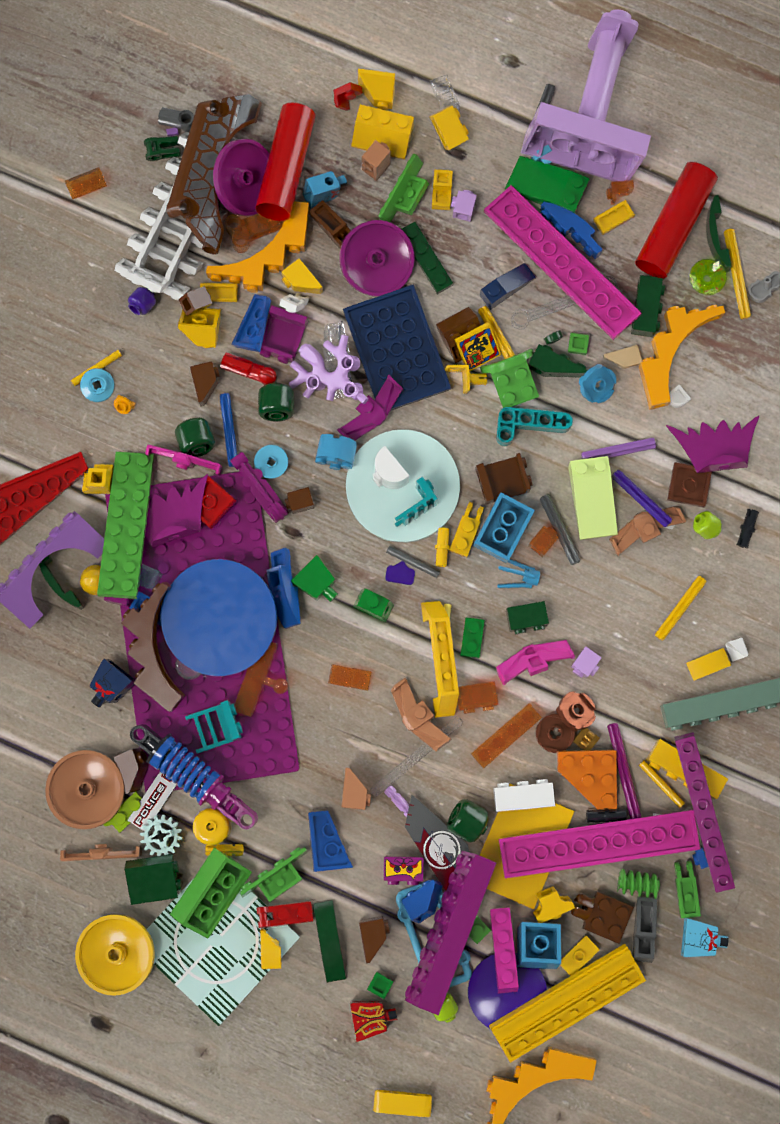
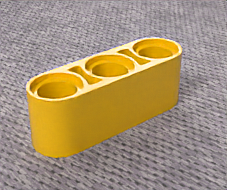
(402, 1103)

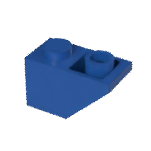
(423, 902)

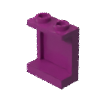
(283, 335)

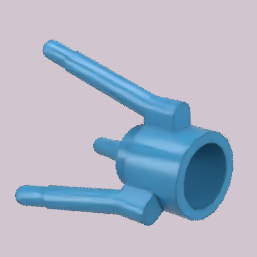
(530, 575)

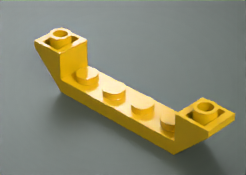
(443, 658)

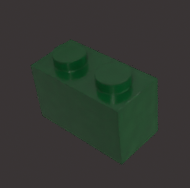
(527, 617)

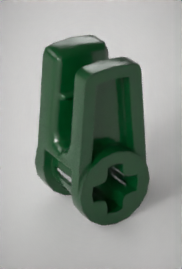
(158, 144)

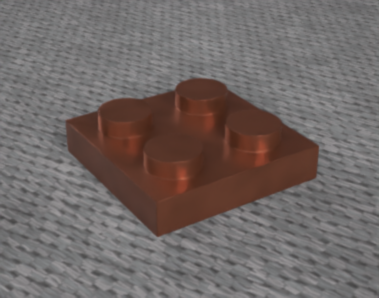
(688, 485)

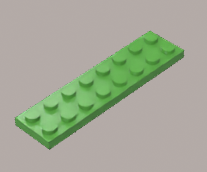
(126, 525)

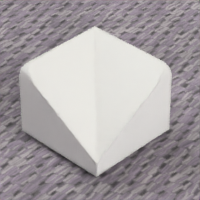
(737, 649)

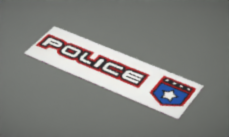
(152, 801)

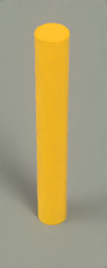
(101, 364)
(661, 783)

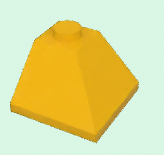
(378, 87)
(201, 327)

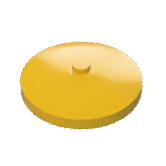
(114, 954)

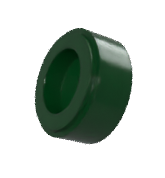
(554, 337)

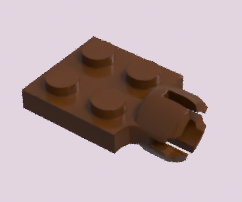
(603, 915)

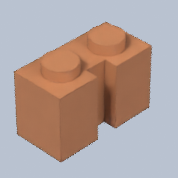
(376, 160)

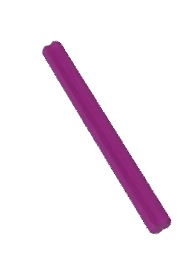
(624, 771)

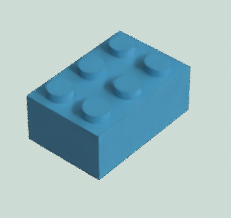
(503, 528)

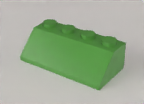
(210, 893)

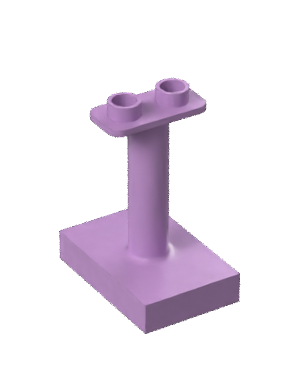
(584, 138)

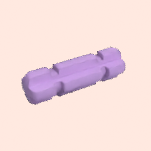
(397, 799)

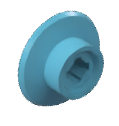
(93, 376)
(275, 453)

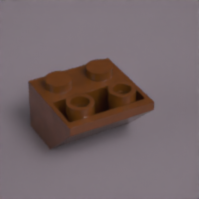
(455, 327)

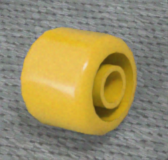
(218, 821)

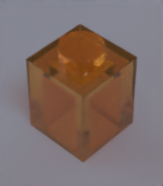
(543, 541)

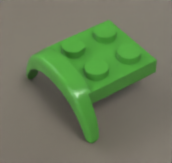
(513, 379)

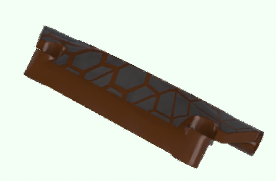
(194, 189)

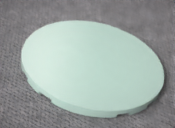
(378, 506)

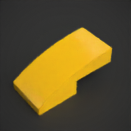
(442, 189)
(708, 664)

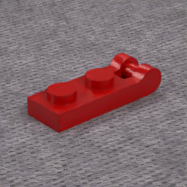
(285, 914)

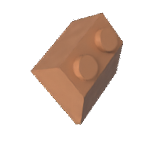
(354, 792)

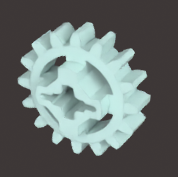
(157, 823)

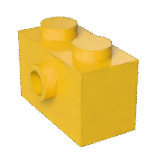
(449, 127)

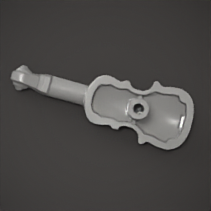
(761, 290)

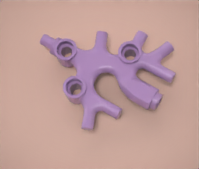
(320, 377)

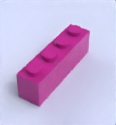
(504, 950)

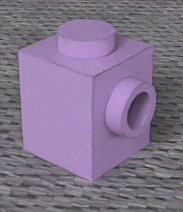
(463, 205)
(586, 663)

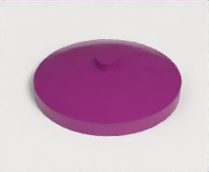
(239, 175)
(376, 258)

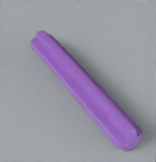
(621, 449)

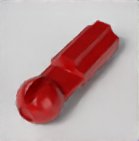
(248, 369)

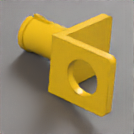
(467, 378)

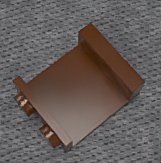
(504, 477)

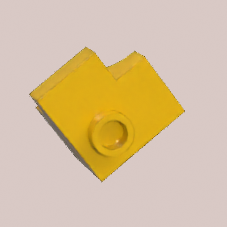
(98, 479)

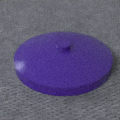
(484, 996)

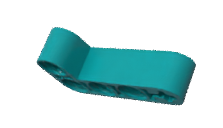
(534, 425)

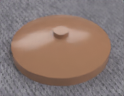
(84, 789)

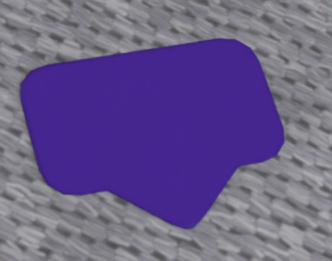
(400, 574)

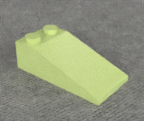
(593, 497)

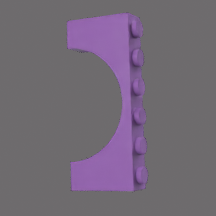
(16, 591)

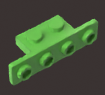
(406, 192)
(278, 879)

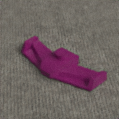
(373, 411)

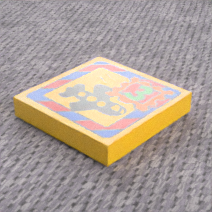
(478, 346)

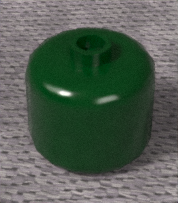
(276, 402)
(195, 437)
(468, 821)

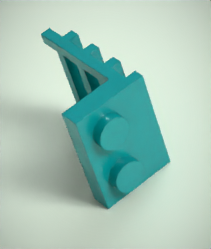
(425, 489)
(231, 729)

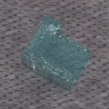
(149, 577)

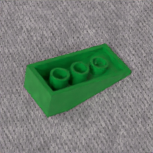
(548, 183)

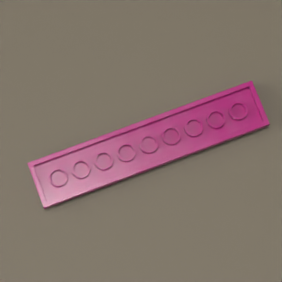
(562, 262)
(599, 844)

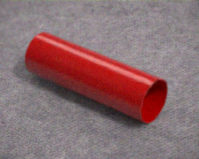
(285, 162)
(676, 220)

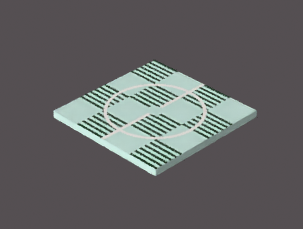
(226, 965)

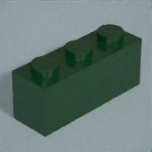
(648, 303)

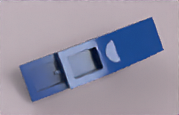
(568, 222)
(283, 591)

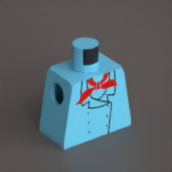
(701, 939)

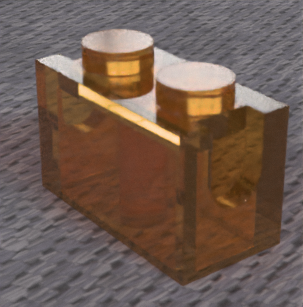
(477, 696)

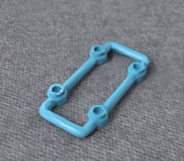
(404, 917)

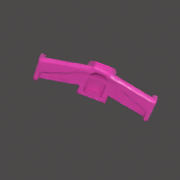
(183, 460)
(533, 659)

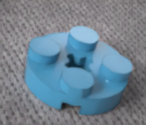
(589, 380)

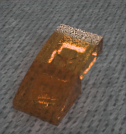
(349, 677)

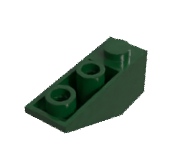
(551, 364)

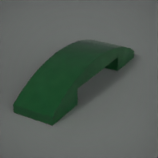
(719, 255)
(69, 596)
(329, 941)

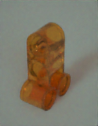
(250, 229)

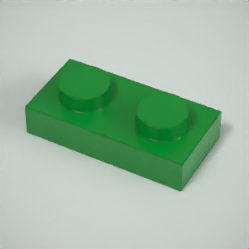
(472, 637)

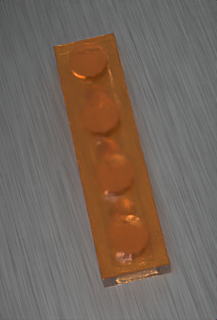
(506, 735)

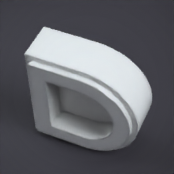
(678, 397)

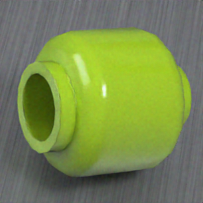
(707, 525)
(448, 1010)

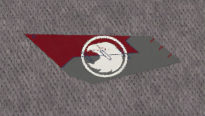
(434, 840)

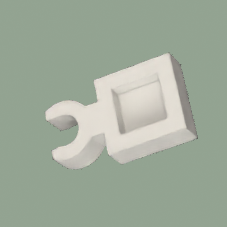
(294, 303)

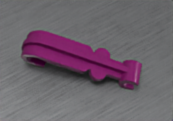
(260, 488)

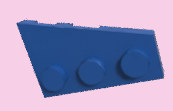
(253, 325)
(326, 845)

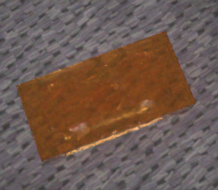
(85, 183)

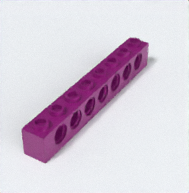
(704, 812)

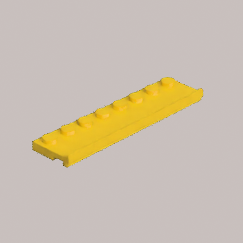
(567, 1003)

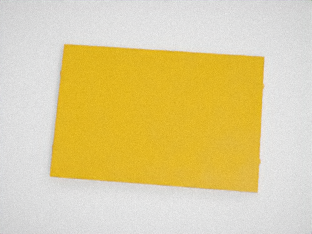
(518, 823)

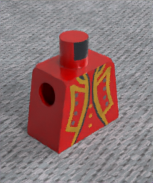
(370, 1018)

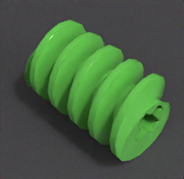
(638, 883)

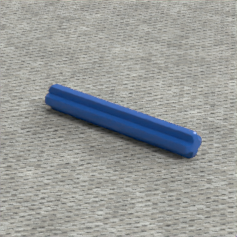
(228, 425)

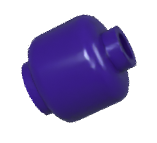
(141, 301)

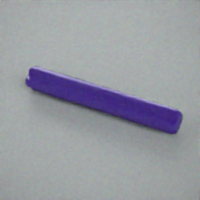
(641, 498)

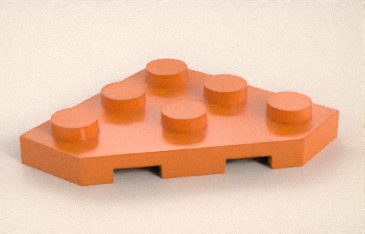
(591, 774)

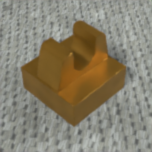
(586, 739)

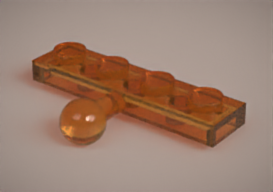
(255, 679)

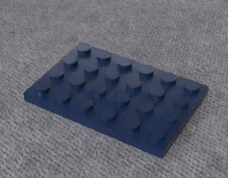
(397, 342)

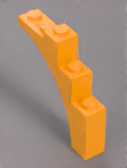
(272, 258)
(679, 326)
(557, 1066)

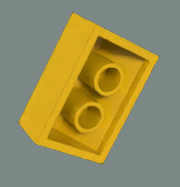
(384, 127)

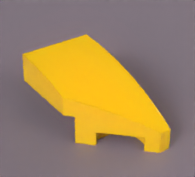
(270, 951)

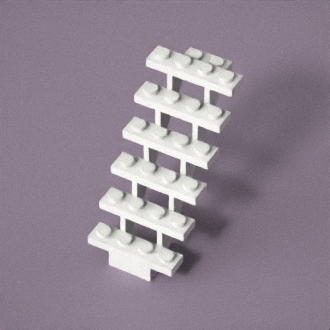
(150, 246)

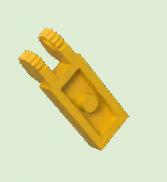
(466, 532)

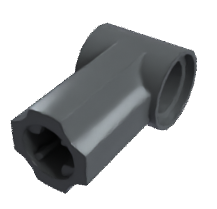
(175, 118)

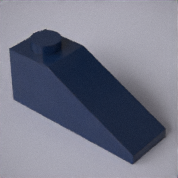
(506, 285)

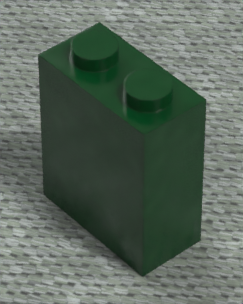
(152, 879)

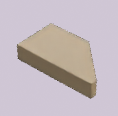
(625, 357)

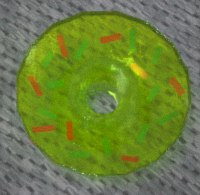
(711, 269)

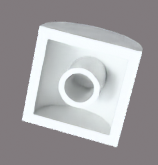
(389, 471)

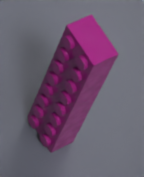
(449, 932)

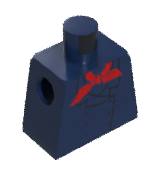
(110, 683)

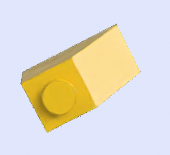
(300, 279)

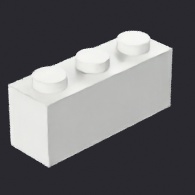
(523, 796)

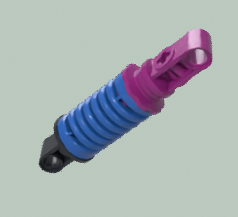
(190, 775)

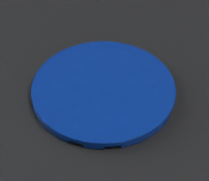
(218, 617)

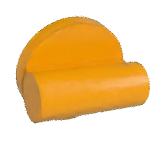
(123, 404)

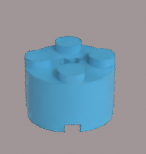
(336, 452)

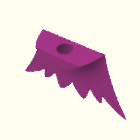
(717, 449)
(176, 515)

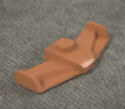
(643, 527)
(418, 716)
(100, 852)

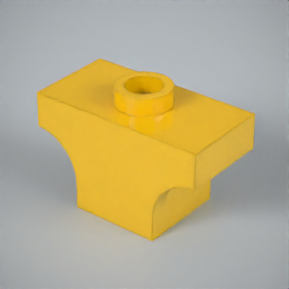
(551, 905)

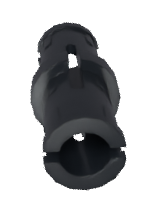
(747, 528)
(606, 815)

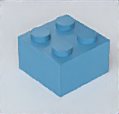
(539, 945)

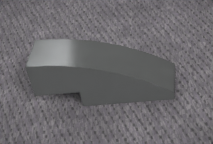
(645, 929)

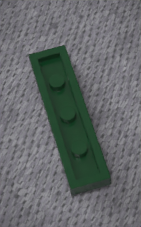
(427, 259)

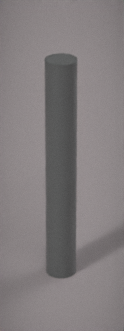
(413, 562)

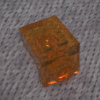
(622, 188)

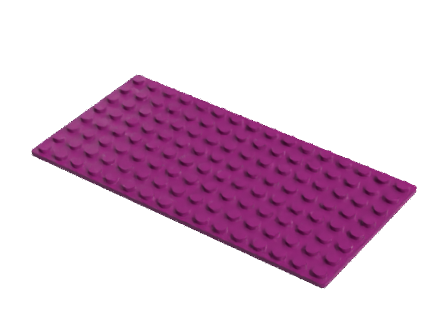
(268, 735)

